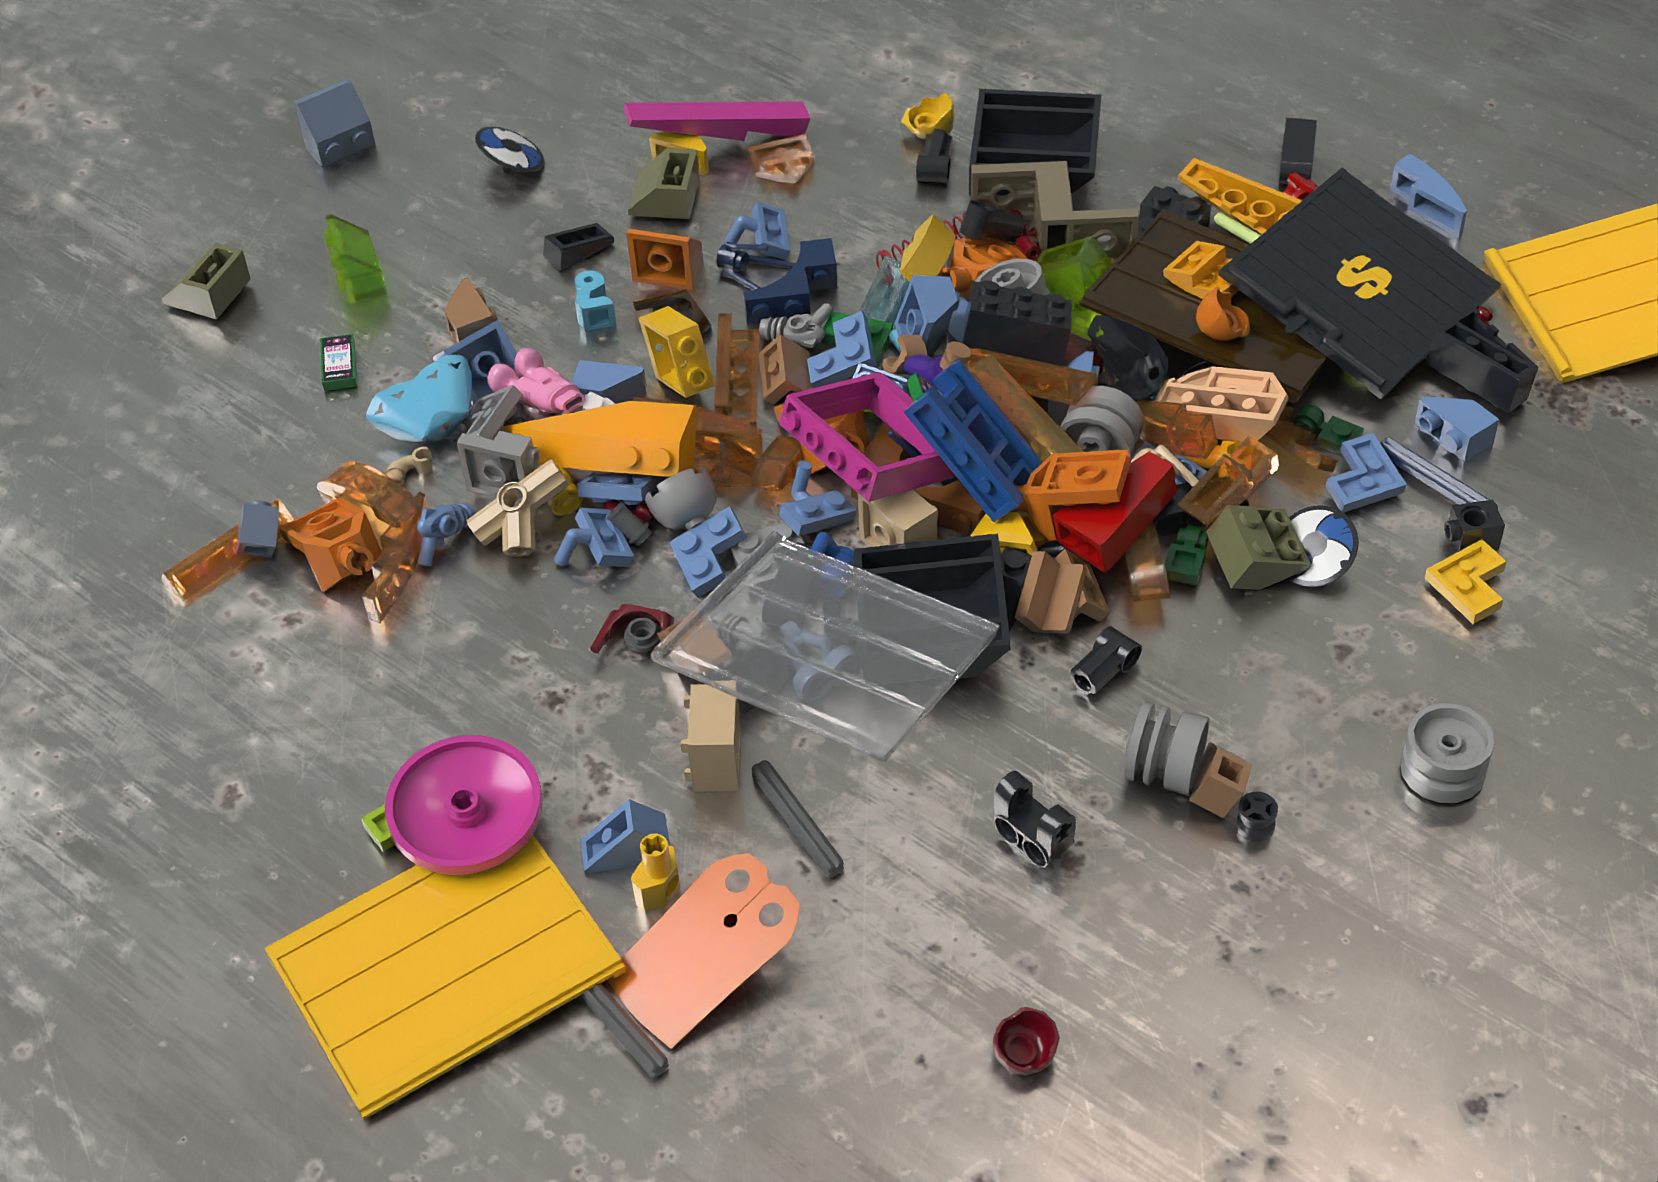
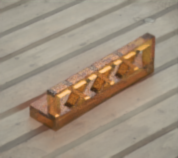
(725, 370)
(1042, 378)

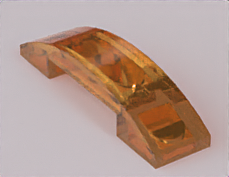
(372, 488)

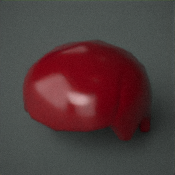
(1026, 1041)

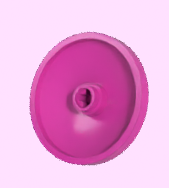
(463, 804)

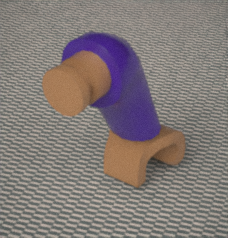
(915, 359)

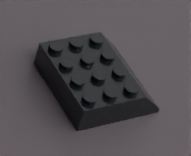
(1037, 128)
(953, 571)

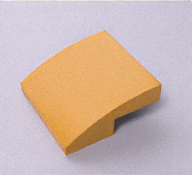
(1198, 269)

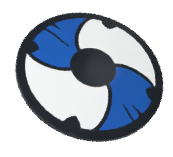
(509, 149)
(1328, 542)

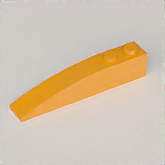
(1237, 196)
(618, 438)

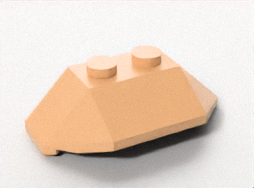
(1236, 398)

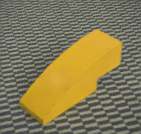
(928, 250)

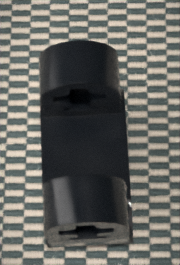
(1028, 824)

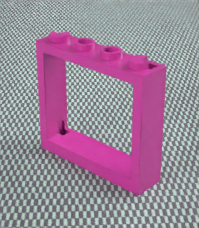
(805, 416)

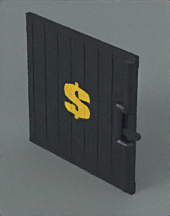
(1358, 281)

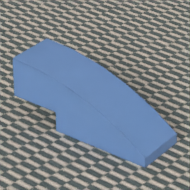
(1429, 194)

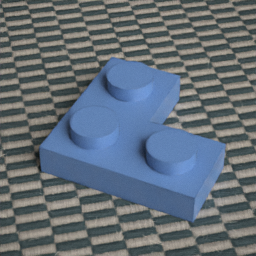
(841, 362)
(1371, 476)
(626, 487)
(699, 549)

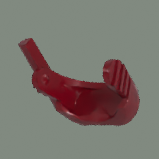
(623, 617)

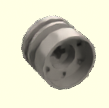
(1166, 748)

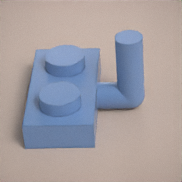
(768, 227)
(814, 512)
(602, 537)

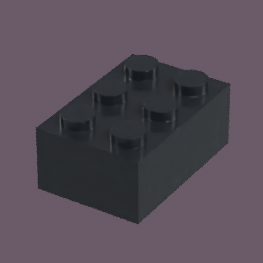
(1017, 322)

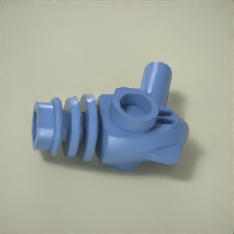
(438, 524)

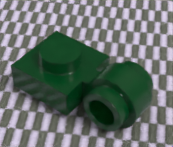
(1329, 434)
(1187, 556)

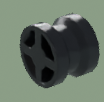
(1258, 806)

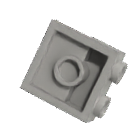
(495, 462)

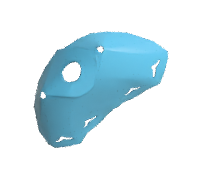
(425, 403)

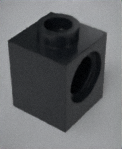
(1474, 522)

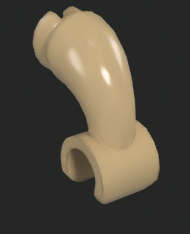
(420, 458)

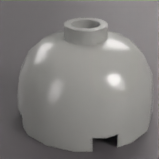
(683, 499)

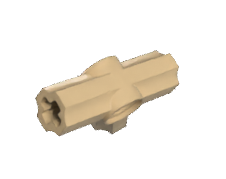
(518, 522)

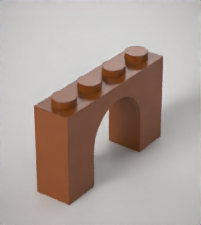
(955, 504)

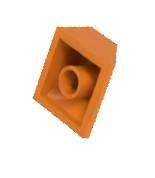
(664, 259)

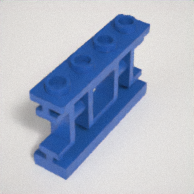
(945, 426)

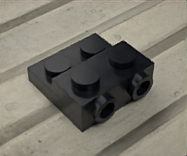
(1169, 199)

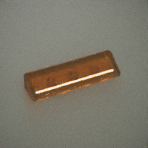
(212, 561)

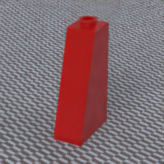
(1107, 530)

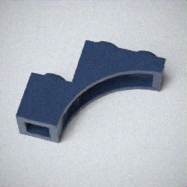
(790, 295)

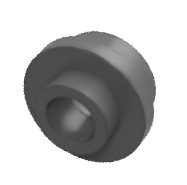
(642, 635)

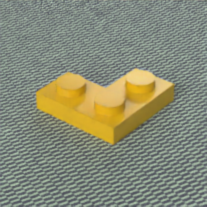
(1463, 580)

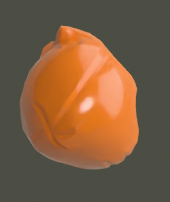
(1220, 319)

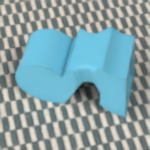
(592, 305)

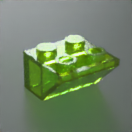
(354, 259)
(1073, 268)

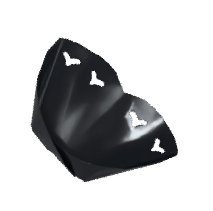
(1126, 357)

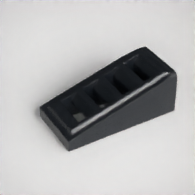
(575, 244)

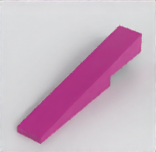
(720, 119)

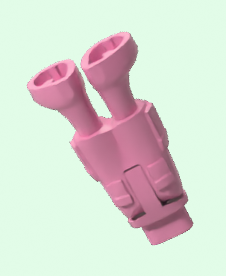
(539, 385)

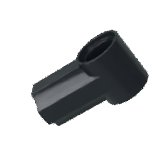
(934, 162)
(986, 221)
(1109, 655)

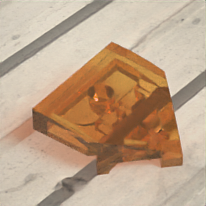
(782, 159)

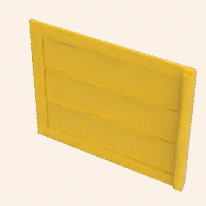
(1587, 292)
(440, 970)

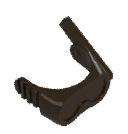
(683, 301)

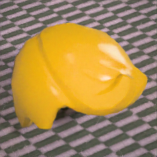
(930, 115)

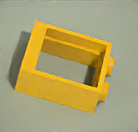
(682, 355)

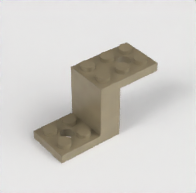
(1044, 196)

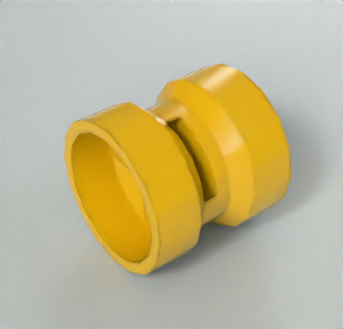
(566, 500)

